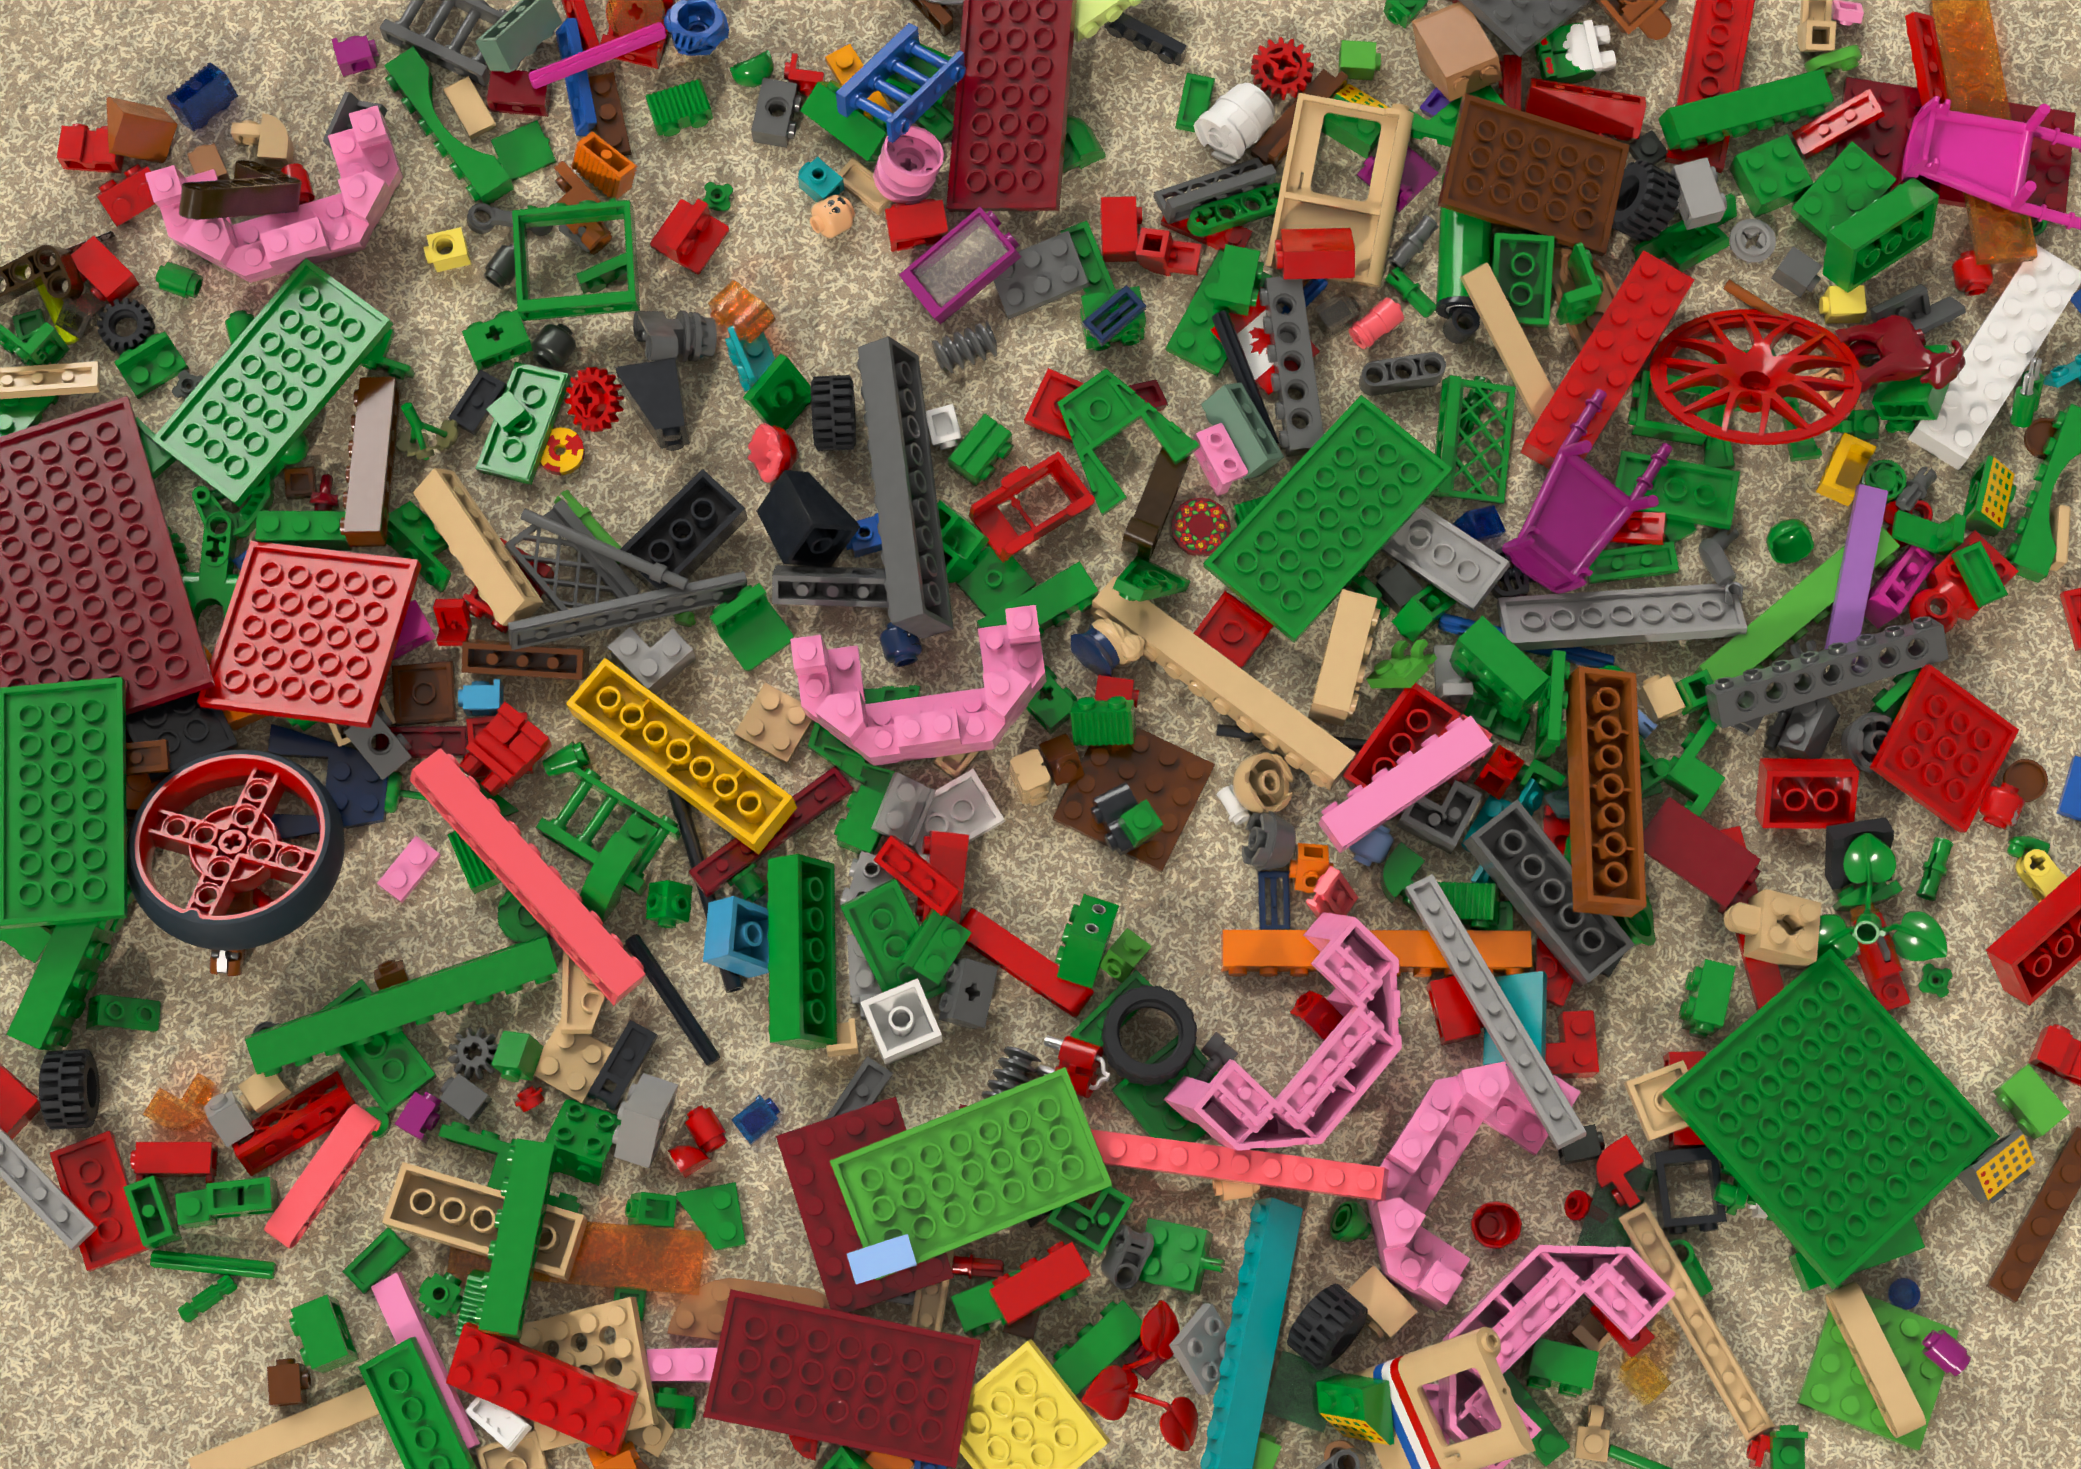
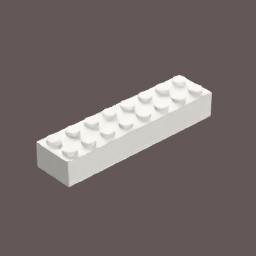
(1998, 356)

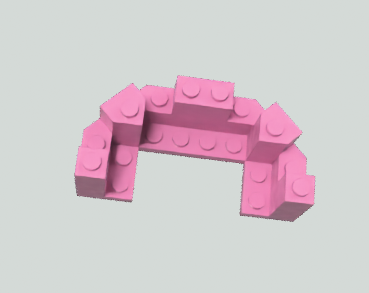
(314, 232)
(929, 724)
(1338, 1073)
(1423, 1160)
(1529, 1303)

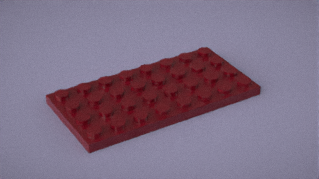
(1011, 105)
(1888, 136)
(842, 1378)

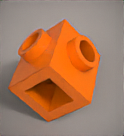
(1309, 866)

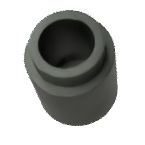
(501, 268)

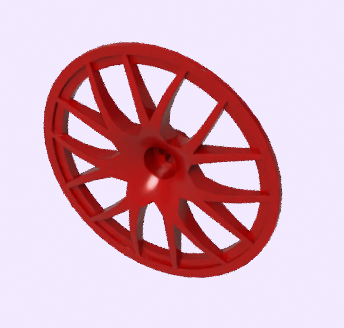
(1756, 378)

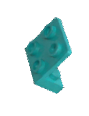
(750, 358)

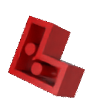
(1577, 1047)

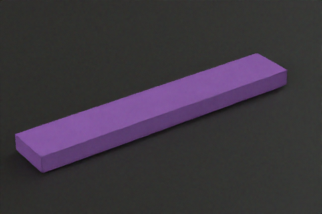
(1857, 565)

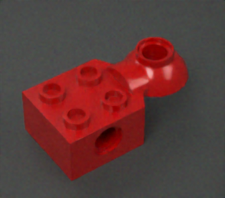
(1949, 589)

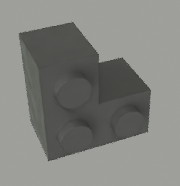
(1441, 824)

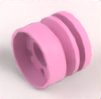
(908, 166)

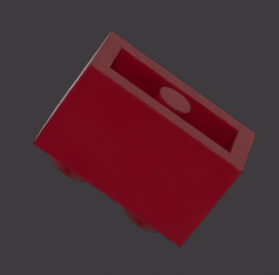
(515, 94)

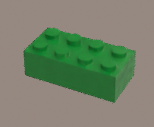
(1880, 234)

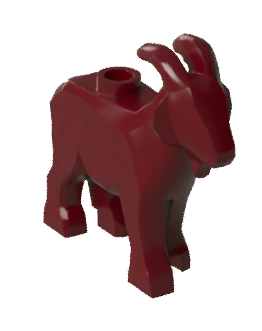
(1900, 353)

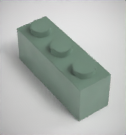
(518, 34)
(1245, 428)

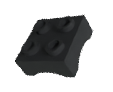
(1839, 839)

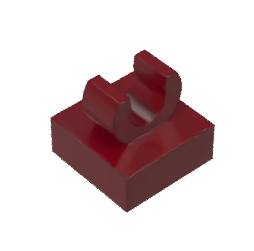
(1147, 1369)

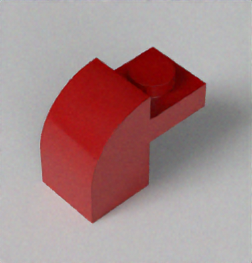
(1164, 256)
(1614, 1164)

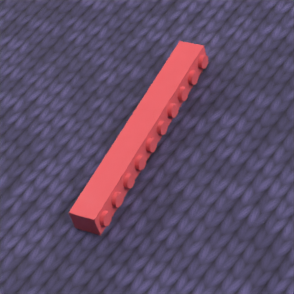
(528, 876)
(1242, 1166)

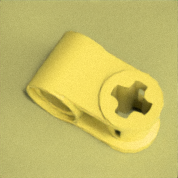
(2043, 878)

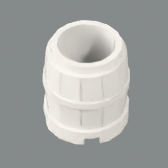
(1235, 122)

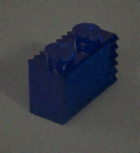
(202, 97)

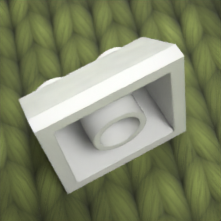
(901, 1021)

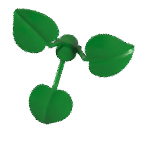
(1917, 936)

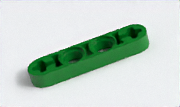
(1237, 205)

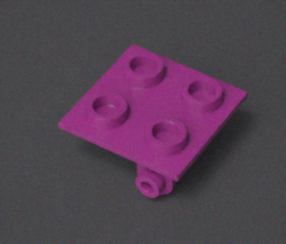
(1415, 177)

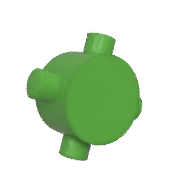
(685, 619)

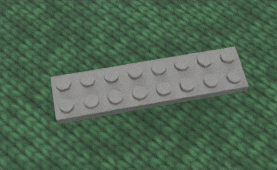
(1620, 617)

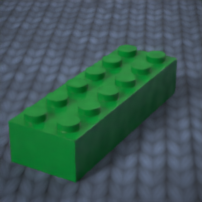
(802, 952)
(62, 982)

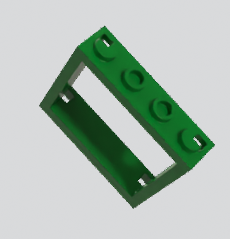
(574, 305)

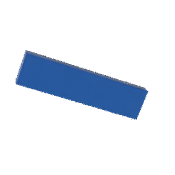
(578, 83)

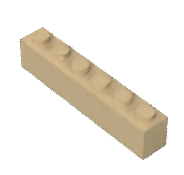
(477, 547)

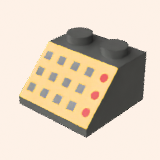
(1997, 1167)

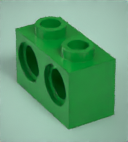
(242, 1197)

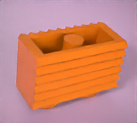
(603, 166)

